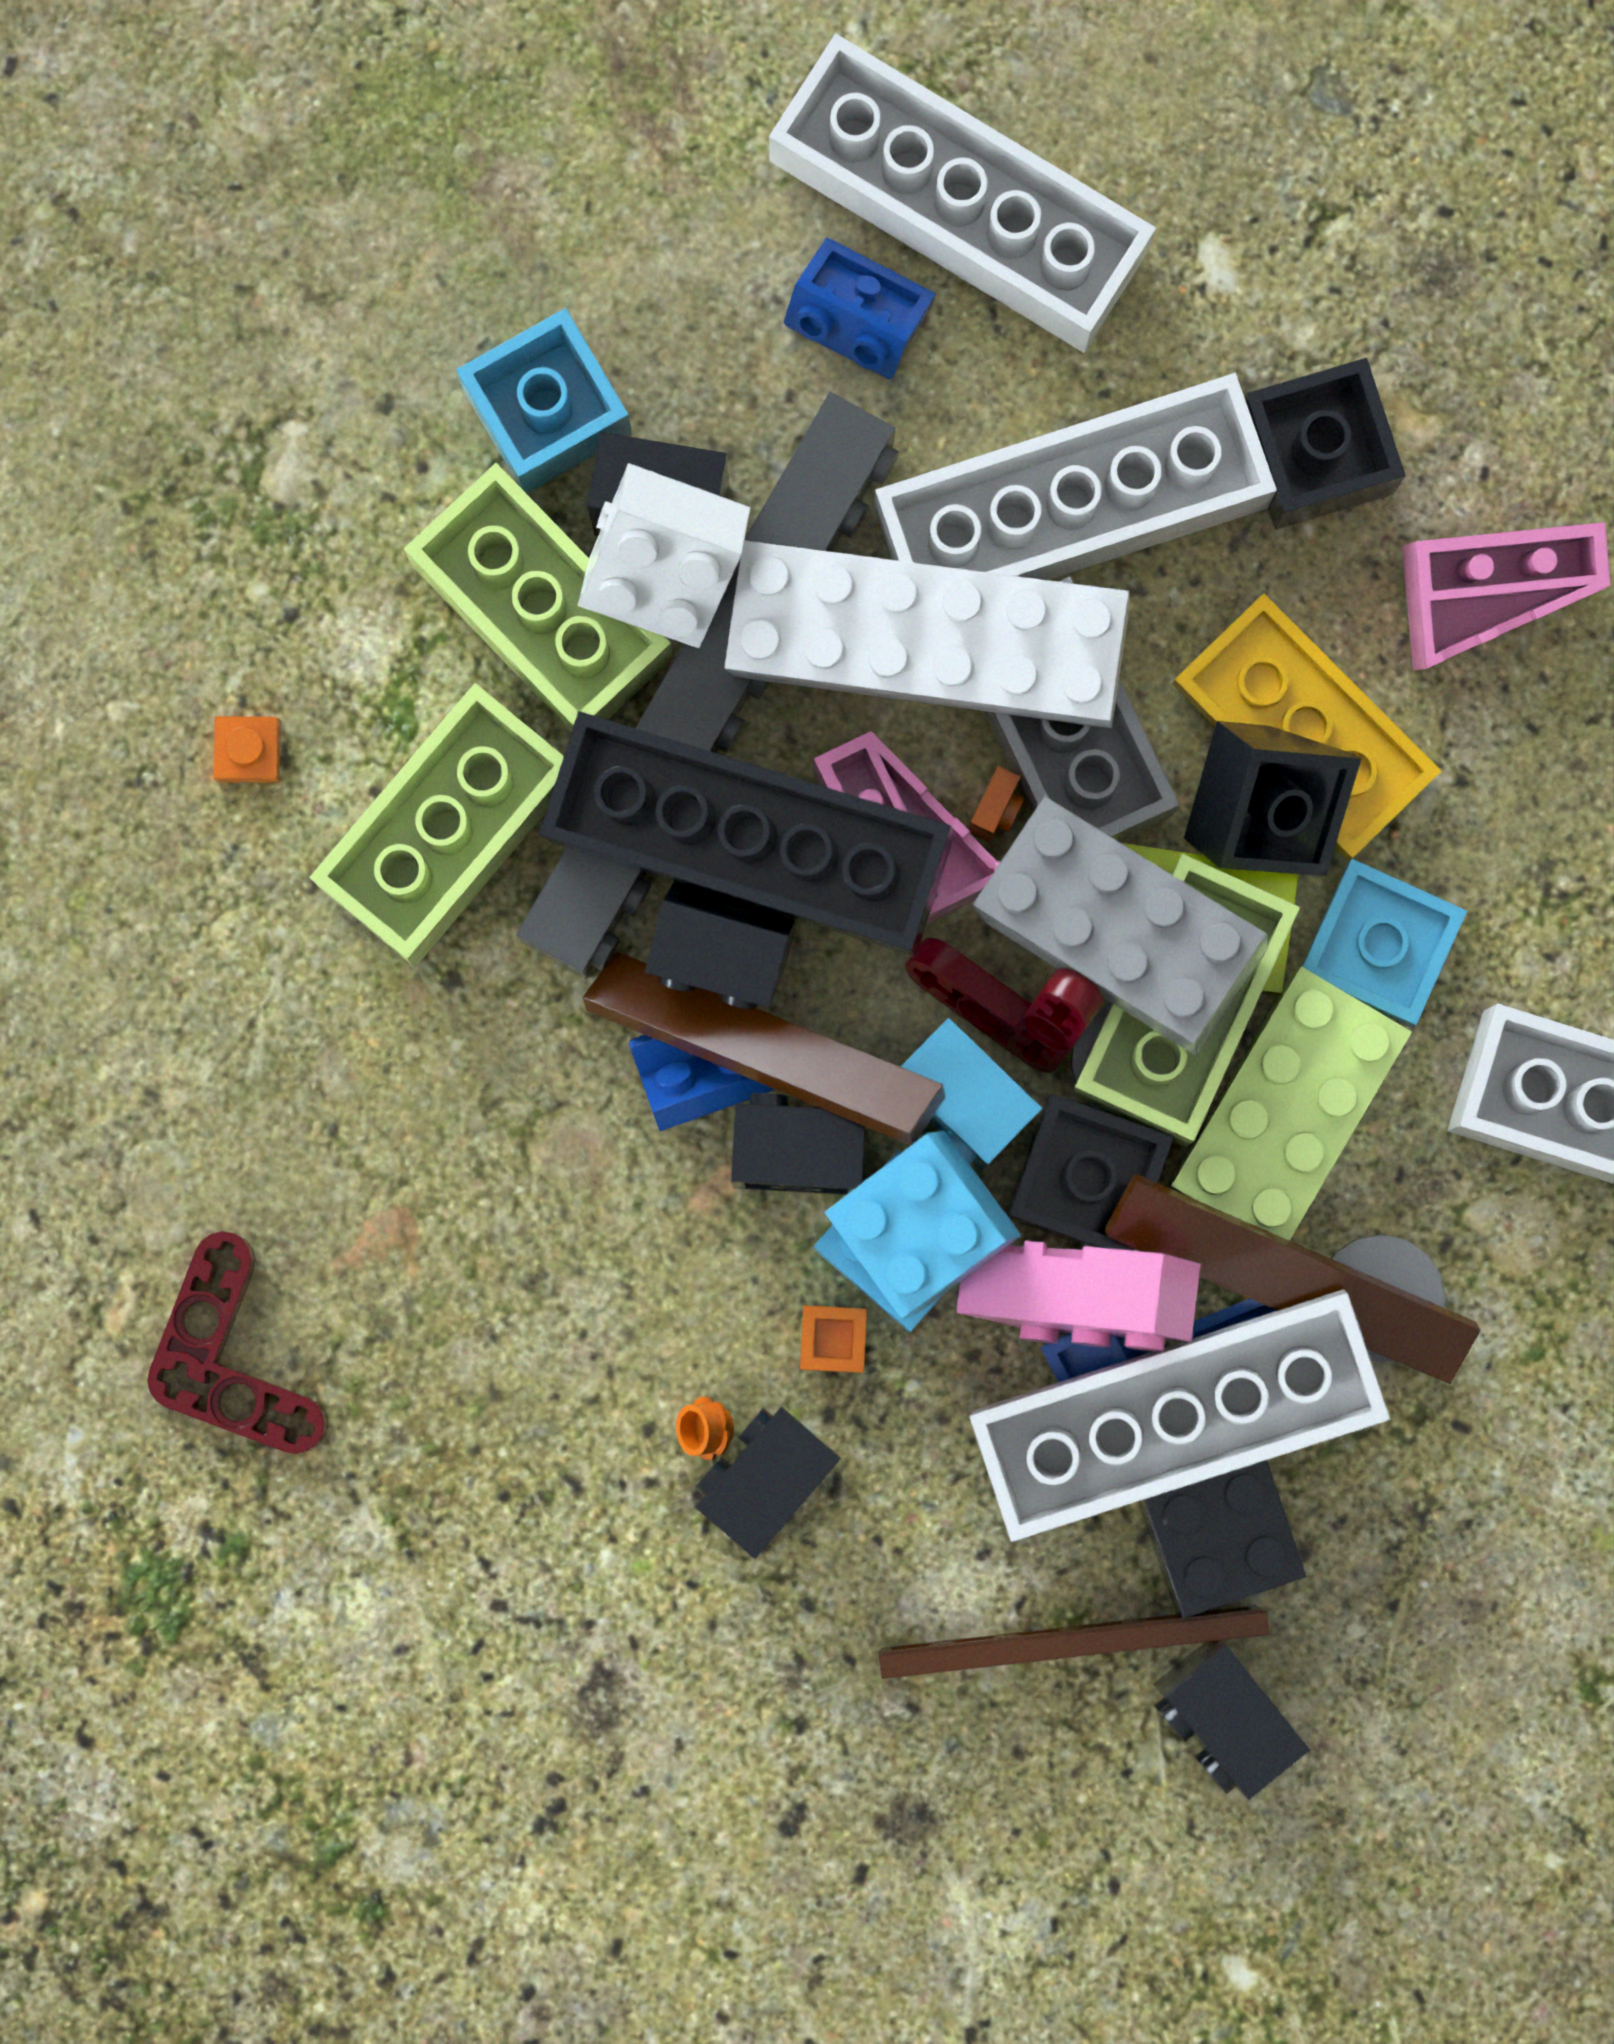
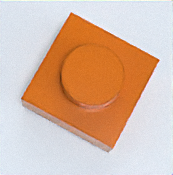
(247, 749)
(998, 805)
(833, 1339)

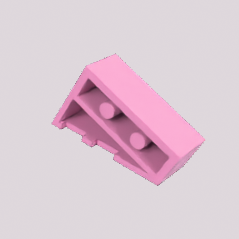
(1492, 583)
(874, 773)
(1085, 1294)

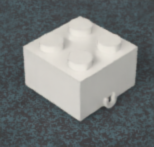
(663, 555)

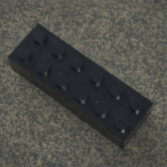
(747, 833)

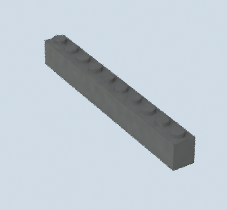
(699, 698)

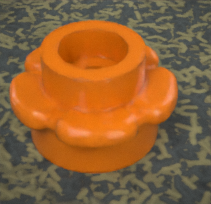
(704, 1428)

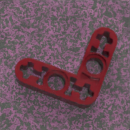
(1033, 1032)
(204, 1355)

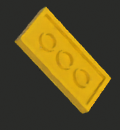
(1278, 678)

